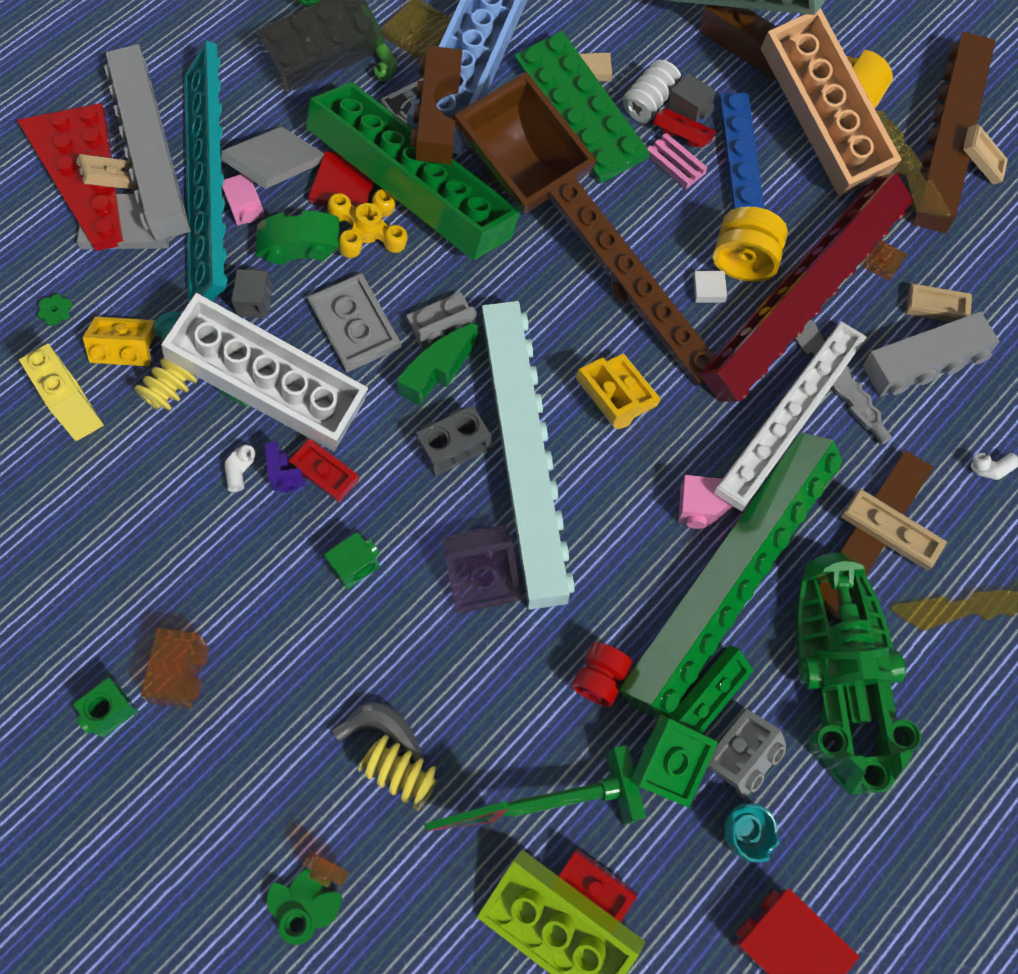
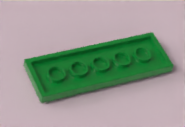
(583, 105)

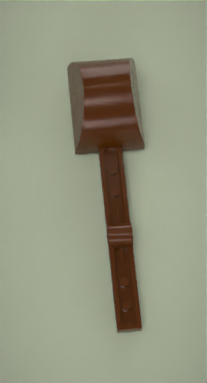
(538, 157)

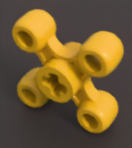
(367, 223)

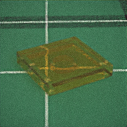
(416, 28)

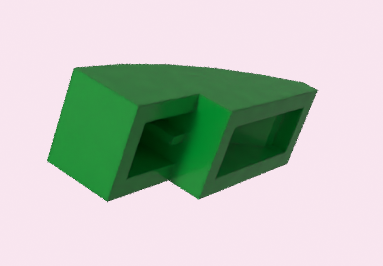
(437, 364)

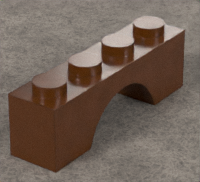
(435, 130)

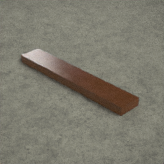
(897, 492)

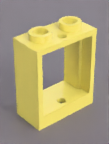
(61, 392)

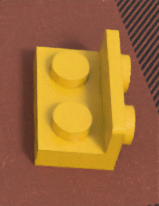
(119, 341)

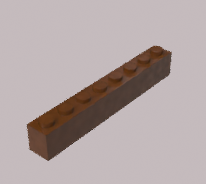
(959, 109)

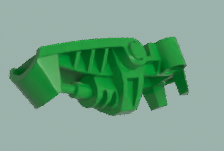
(850, 659)

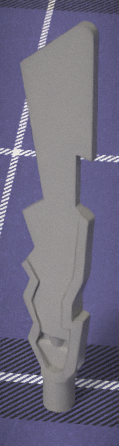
(847, 388)

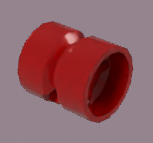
(603, 671)

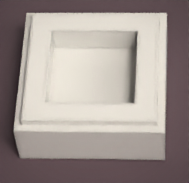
(709, 286)

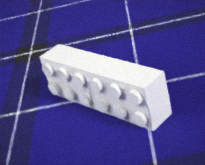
(264, 371)

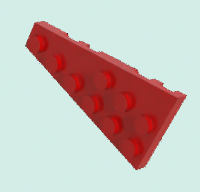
(58, 142)

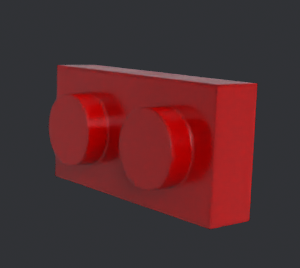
(675, 123)
(324, 470)
(599, 885)

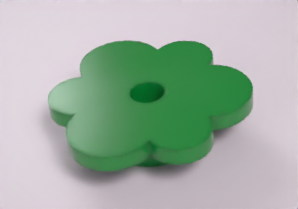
(54, 309)

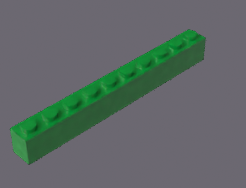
(731, 576)

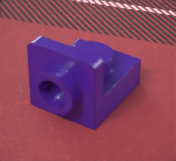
(279, 471)

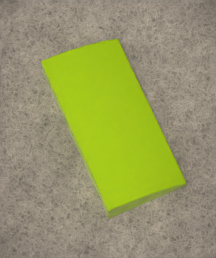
(557, 923)

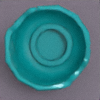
(751, 832)

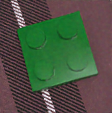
(674, 761)

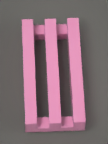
(679, 158)

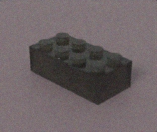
(319, 41)

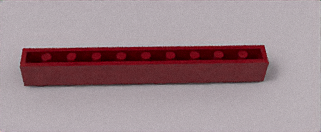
(806, 289)

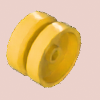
(750, 244)

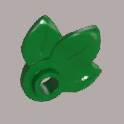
(302, 900)

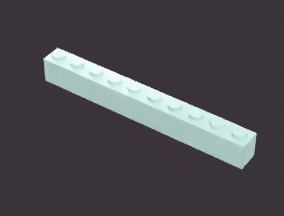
(525, 457)

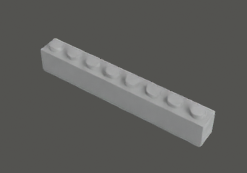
(147, 143)

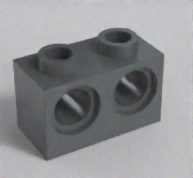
(458, 446)

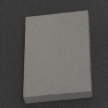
(272, 157)
(132, 228)
(354, 322)

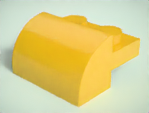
(873, 74)
(617, 389)

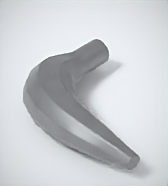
(382, 718)

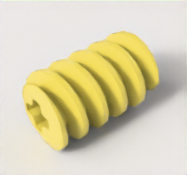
(164, 385)
(400, 772)

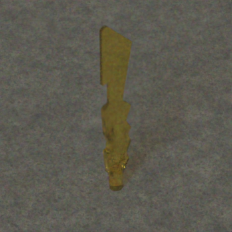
(925, 195)
(937, 611)

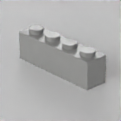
(931, 354)

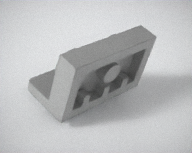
(440, 319)
(747, 753)

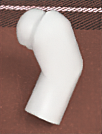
(236, 465)
(987, 468)

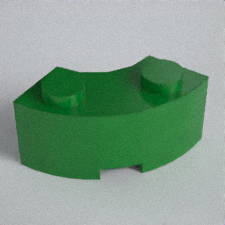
(296, 237)

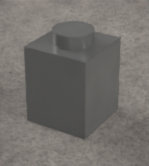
(692, 98)
(252, 293)

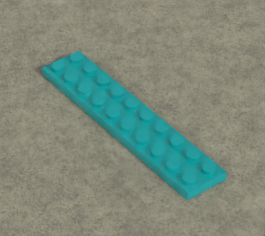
(204, 176)

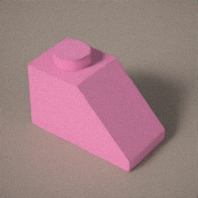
(699, 504)

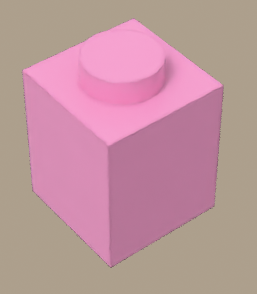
(242, 199)

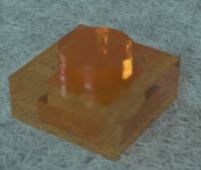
(885, 260)
(324, 871)

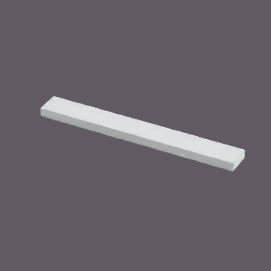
(789, 416)

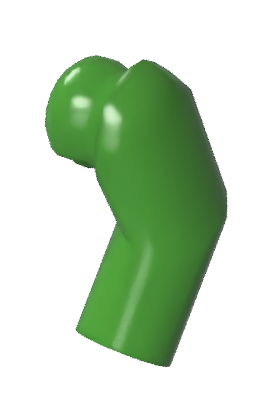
(388, 63)

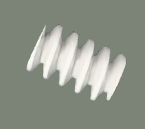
(651, 90)

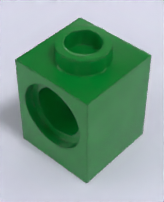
(353, 559)
(119, 710)

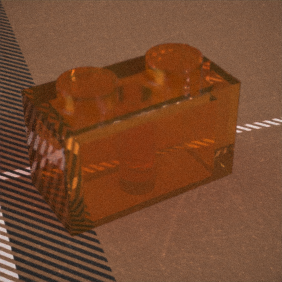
(175, 668)

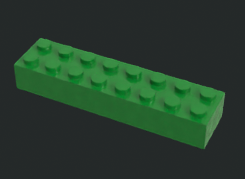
(438, 193)

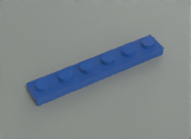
(740, 150)

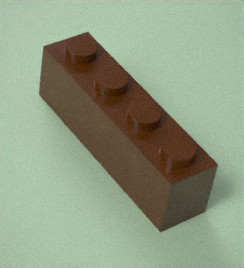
(739, 32)

